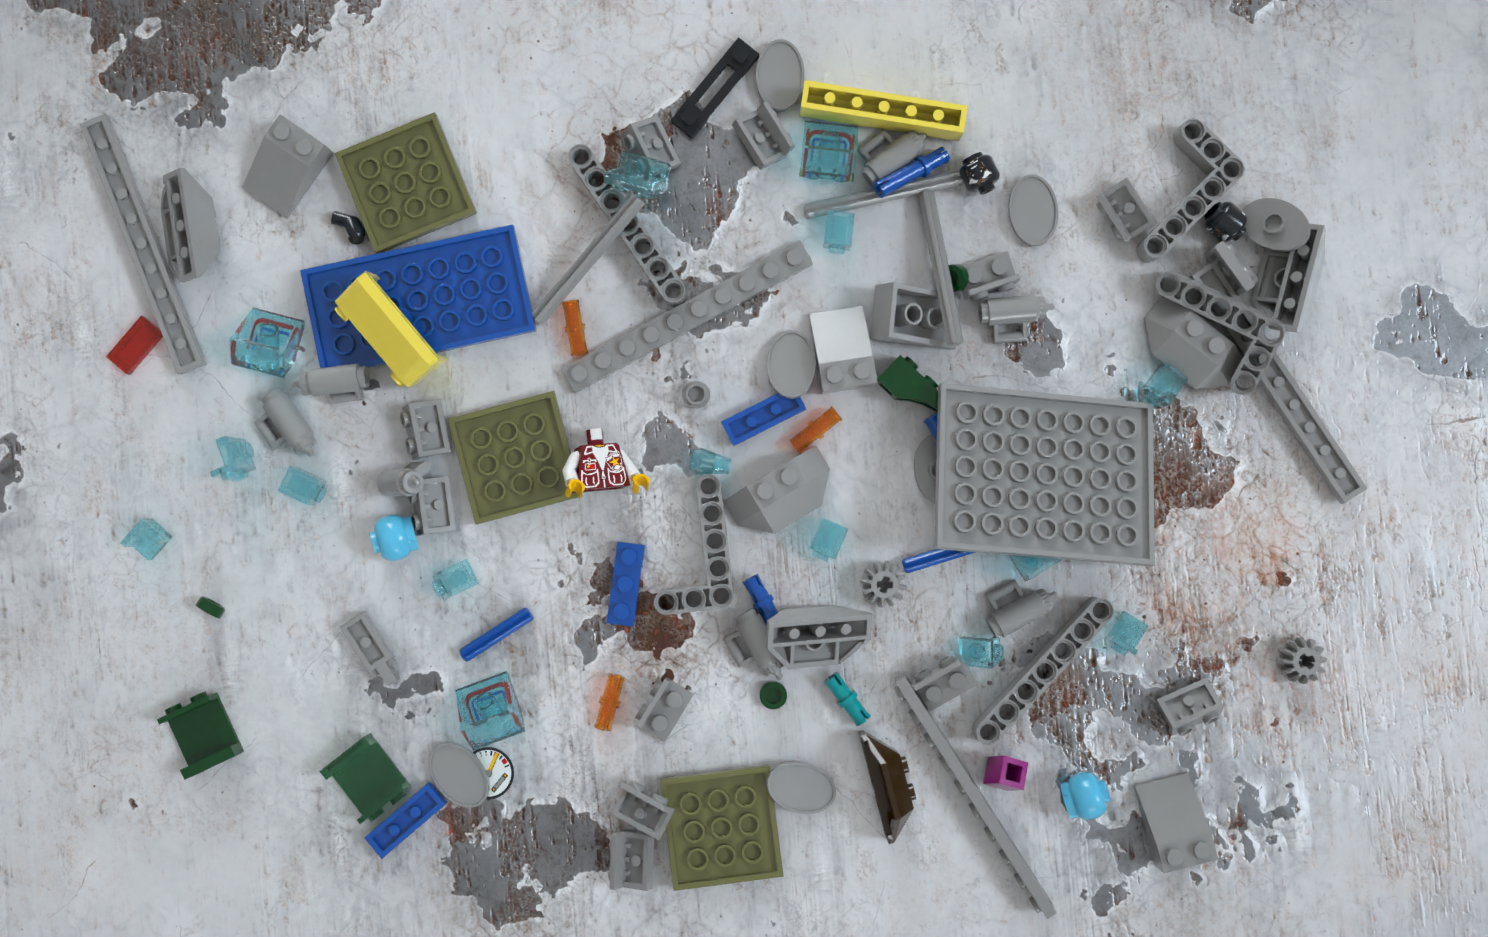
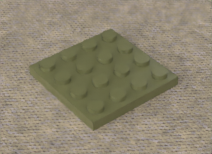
(405, 183)
(512, 456)
(721, 828)

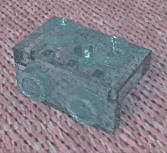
(639, 175)
(237, 459)

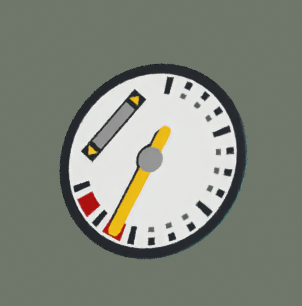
(498, 768)

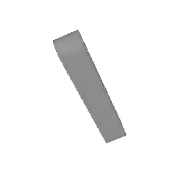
(637, 235)
(1055, 667)

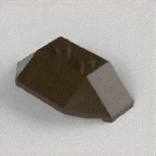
(889, 784)

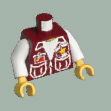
(600, 467)

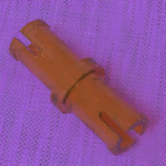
(574, 327)
(815, 429)
(609, 702)

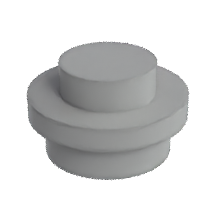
(696, 394)

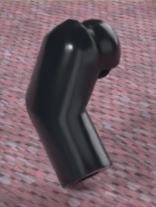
(352, 225)

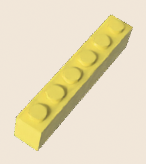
(883, 110)

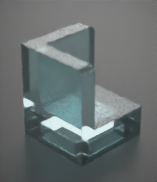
(147, 538)

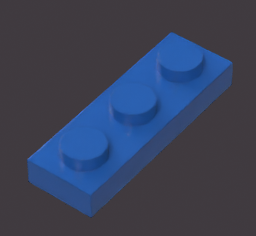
(761, 417)
(625, 584)
(405, 820)

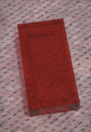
(135, 345)

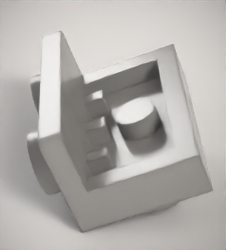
(764, 136)
(1125, 210)
(643, 811)
(631, 860)

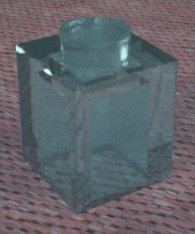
(838, 231)
(1163, 385)
(303, 486)
(828, 539)

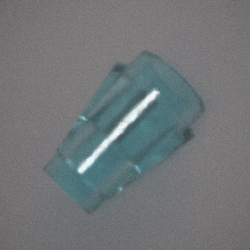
(708, 462)

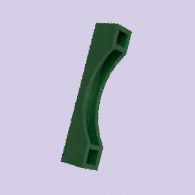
(907, 384)

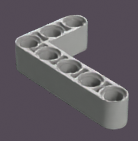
(1197, 196)
(1230, 320)
(710, 555)

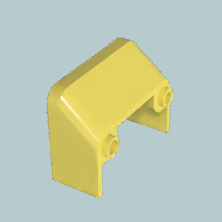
(387, 330)

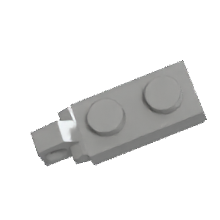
(371, 647)

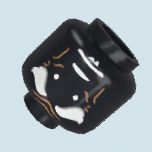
(979, 173)
(1225, 221)

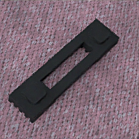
(739, 58)

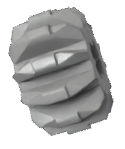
(888, 591)
(1311, 664)

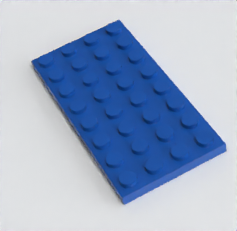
(448, 289)

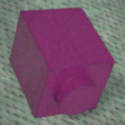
(1005, 773)

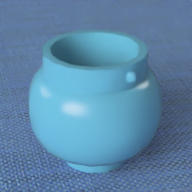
(394, 537)
(1085, 796)

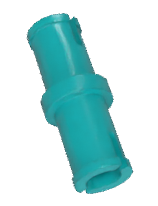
(847, 699)

